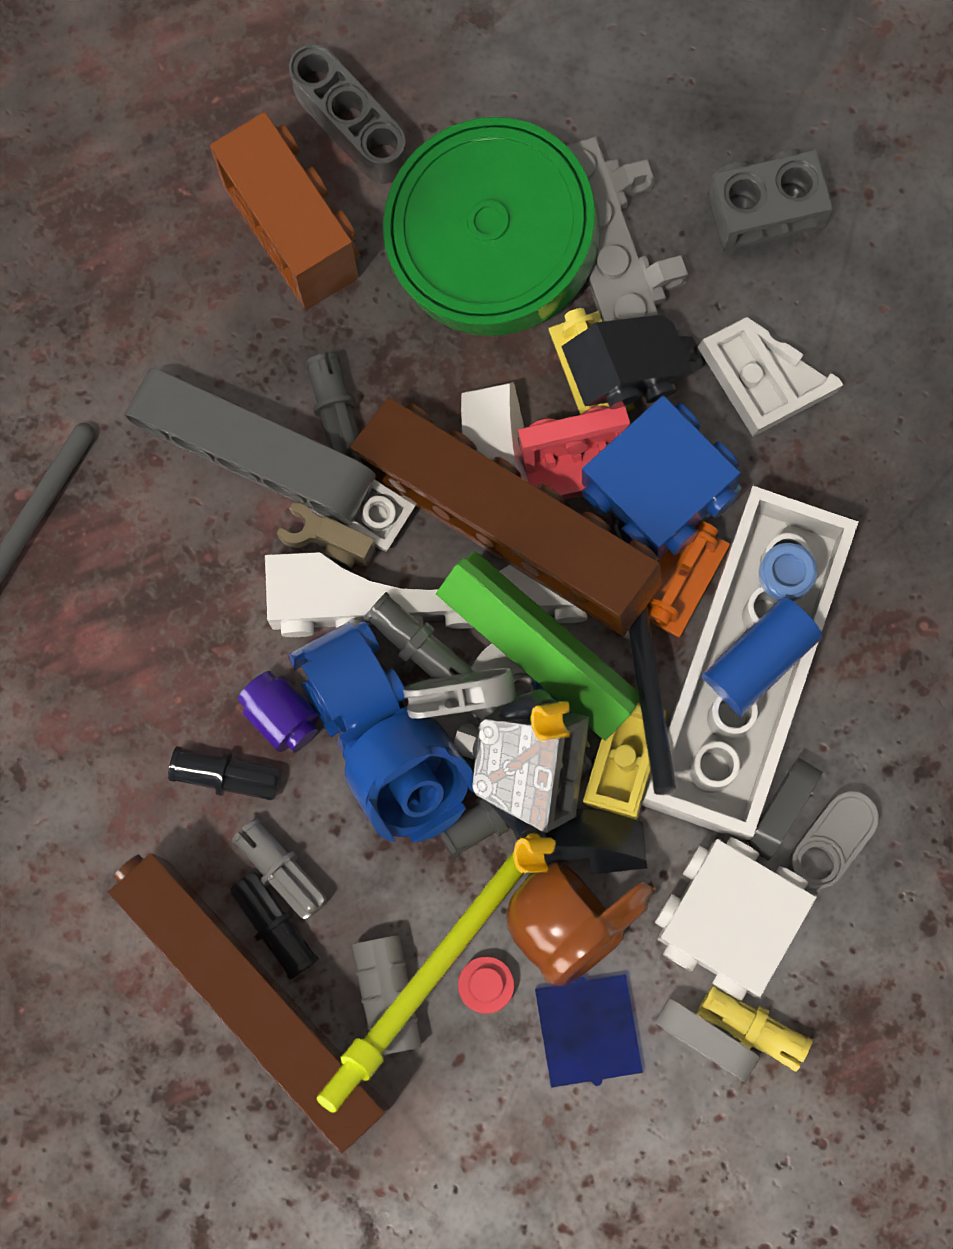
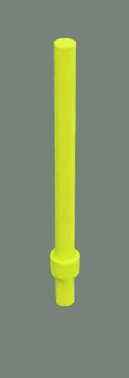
(365, 1055)

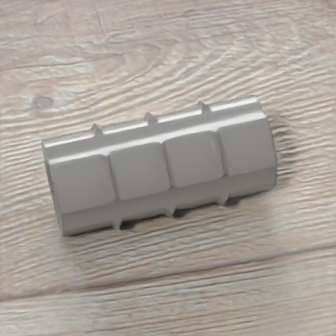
(381, 979)

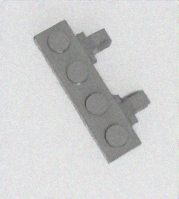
(619, 279)

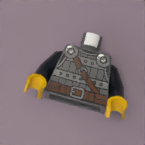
(528, 769)

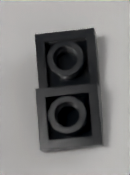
(605, 838)

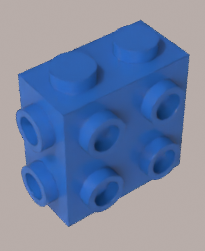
(662, 478)

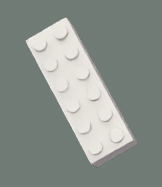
(718, 757)

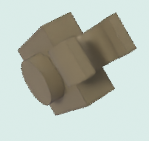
(340, 542)

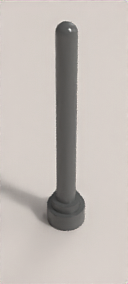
(44, 496)

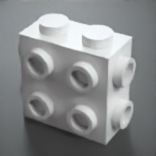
(734, 917)

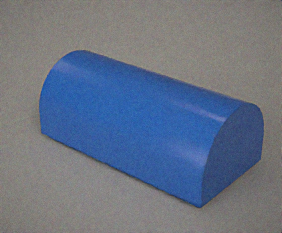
(763, 655)

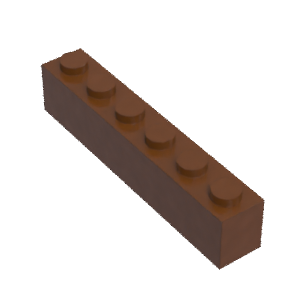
(508, 515)

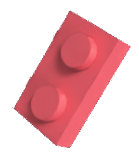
(560, 448)

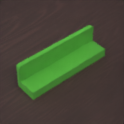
(538, 644)

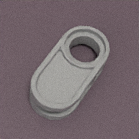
(460, 693)
(839, 830)

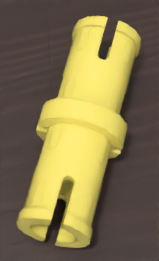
(754, 1028)

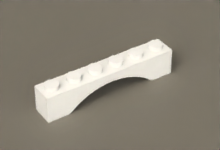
(316, 592)

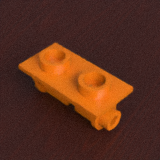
(686, 579)

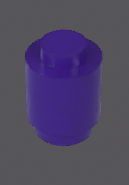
(278, 712)

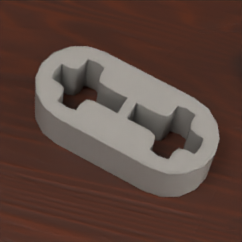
(707, 1040)

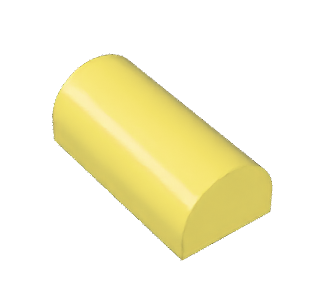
(621, 770)

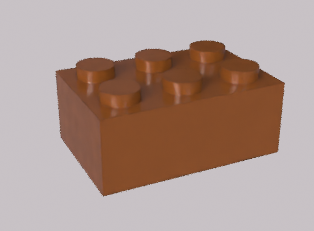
(287, 209)

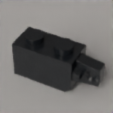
(630, 360)

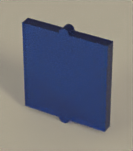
(588, 1031)

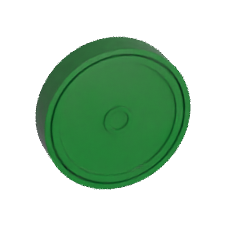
(491, 226)

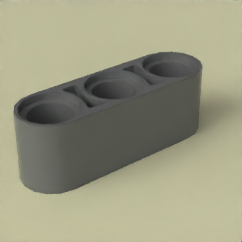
(343, 91)

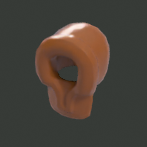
(565, 925)

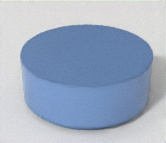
(787, 571)

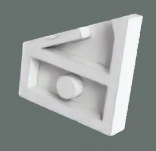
(763, 375)

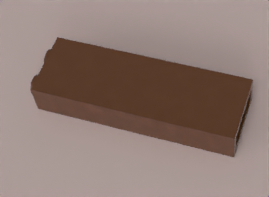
(243, 995)

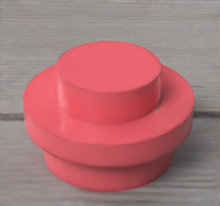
(486, 985)

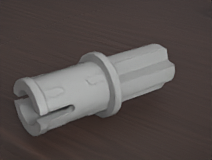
(280, 869)

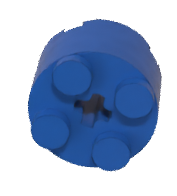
(348, 681)
(407, 777)

